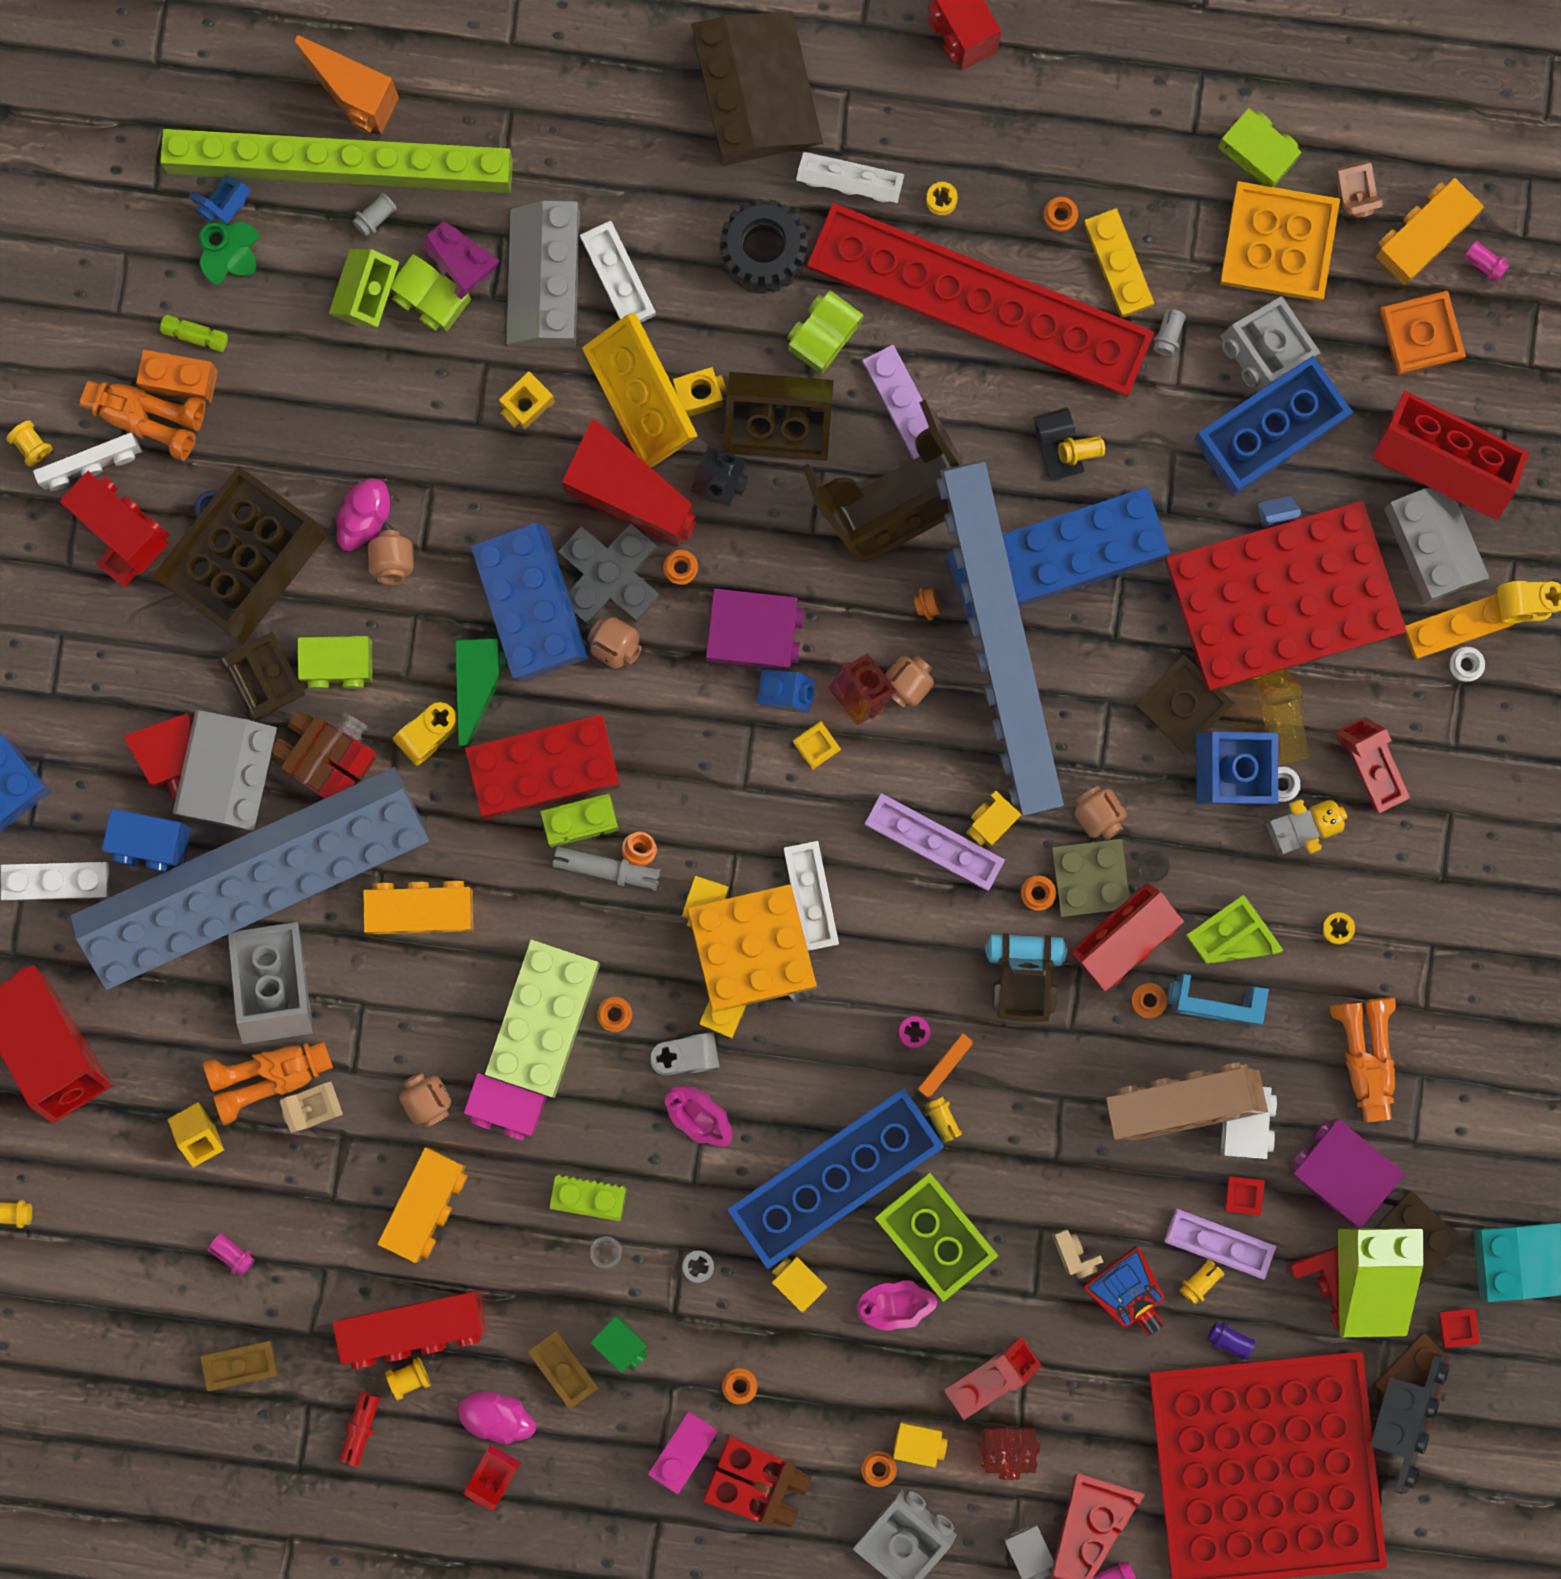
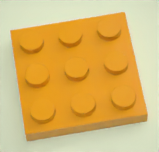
(1279, 241)
(751, 948)

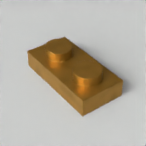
(239, 1365)
(563, 1369)

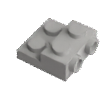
(1268, 344)
(906, 1538)

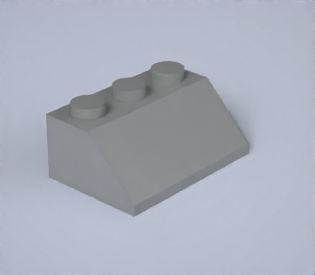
(1435, 543)
(224, 770)

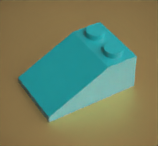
(1518, 1262)

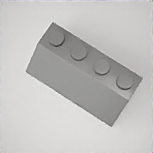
(543, 274)

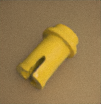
(1075, 450)
(942, 1119)
(16, 1213)
(1199, 1283)

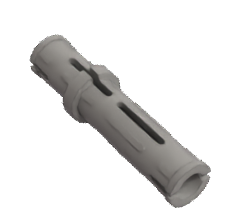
(607, 868)

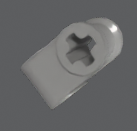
(693, 1055)

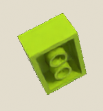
(936, 1236)

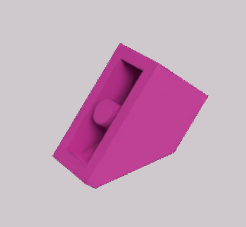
(683, 1452)

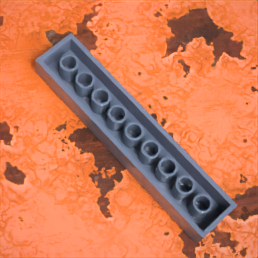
(249, 878)

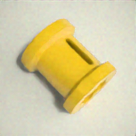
(29, 443)
(408, 1378)

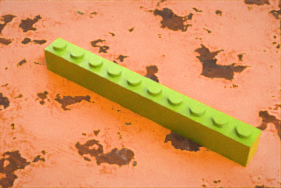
(337, 161)

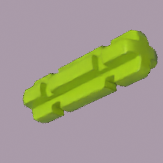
(194, 333)

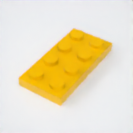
(639, 391)

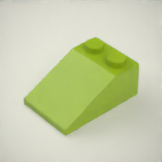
(1378, 1280)

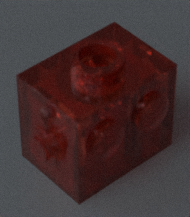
(862, 689)
(1009, 1451)

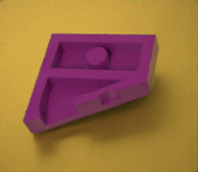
(459, 258)

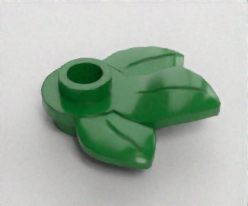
(231, 254)

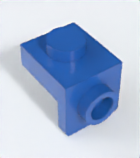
(223, 202)
(786, 690)

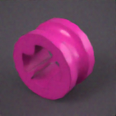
(923, 1025)

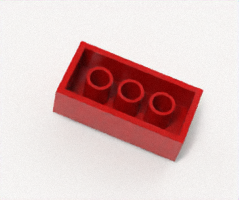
(1450, 455)
(542, 767)
(410, 1327)

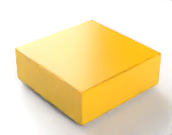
(816, 745)

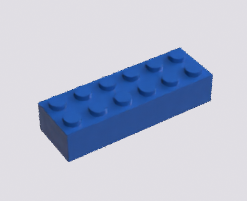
(1079, 548)
(835, 1178)

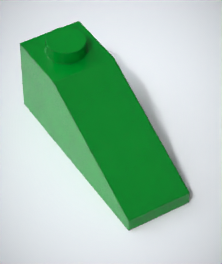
(477, 679)

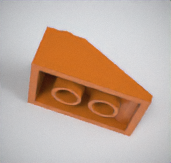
(358, 90)

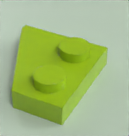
(1233, 935)

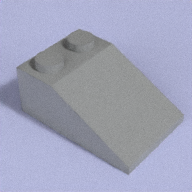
(269, 983)

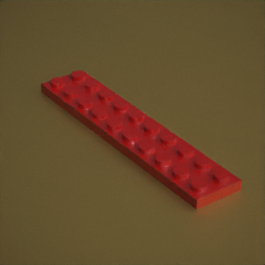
(980, 300)

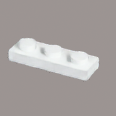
(850, 177)
(617, 272)
(117, 451)
(54, 881)
(811, 895)

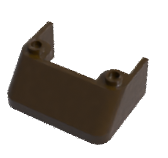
(893, 506)

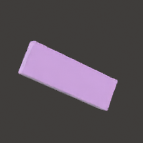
(1219, 1243)

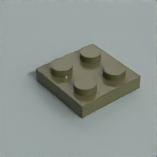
(1090, 877)

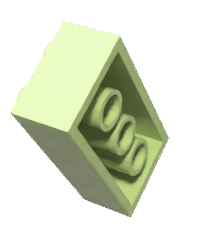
(542, 1018)

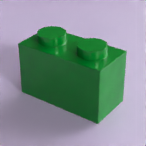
(621, 1344)

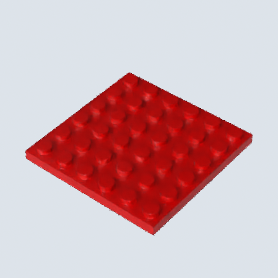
(1268, 1468)

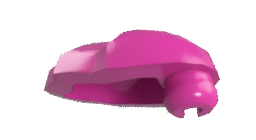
(362, 514)
(698, 1116)
(895, 1305)
(495, 1417)

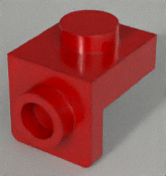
(491, 1478)

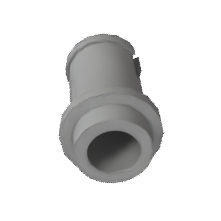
(374, 214)
(1169, 333)

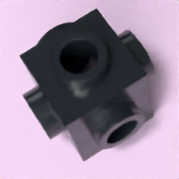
(720, 476)

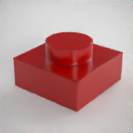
(1244, 1195)
(1458, 1327)

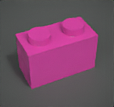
(505, 1106)

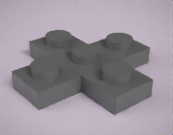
(609, 573)

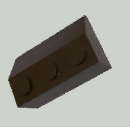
(778, 416)

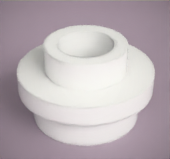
(1474, 656)
(1293, 784)

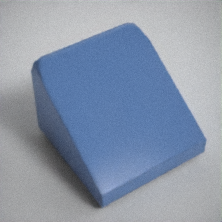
(1278, 511)

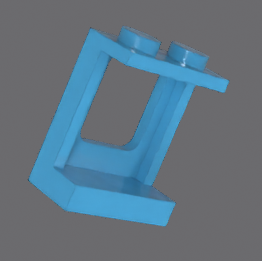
(1249, 1014)

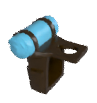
(1025, 975)

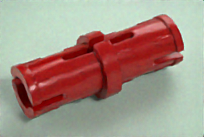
(359, 1428)

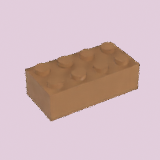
(1186, 1104)

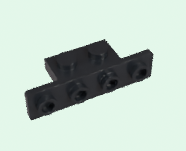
(1405, 1420)

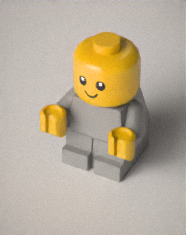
(1304, 827)

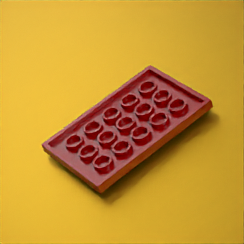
(1285, 596)

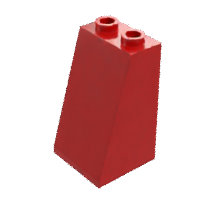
(624, 486)
(46, 1047)

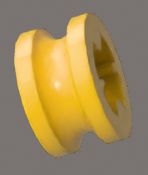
(931, 200)
(1327, 928)

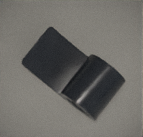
(1052, 430)

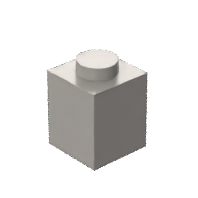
(1029, 1552)

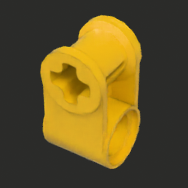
(1528, 601)
(421, 736)

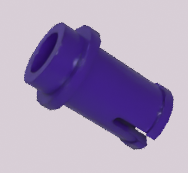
(1230, 1340)

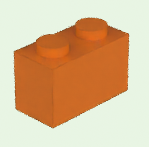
(176, 376)

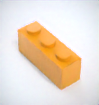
(1428, 230)
(418, 908)
(423, 1206)

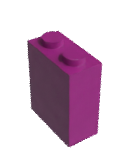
(754, 630)
(1345, 1172)

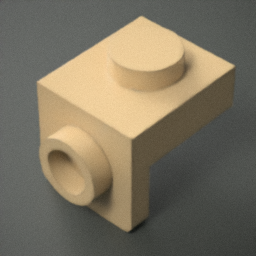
(310, 1107)

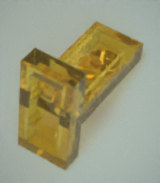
(1282, 714)

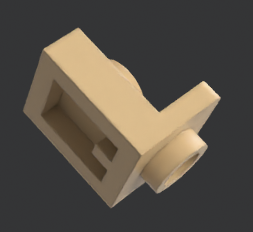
(1069, 1249)

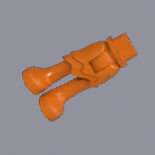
(128, 408)
(284, 1069)
(1370, 1075)

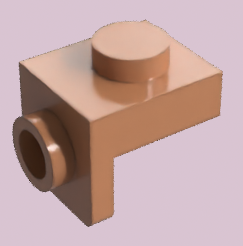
(1357, 189)

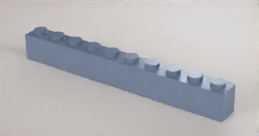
(1001, 637)

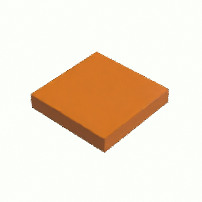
(1422, 333)
(944, 1066)

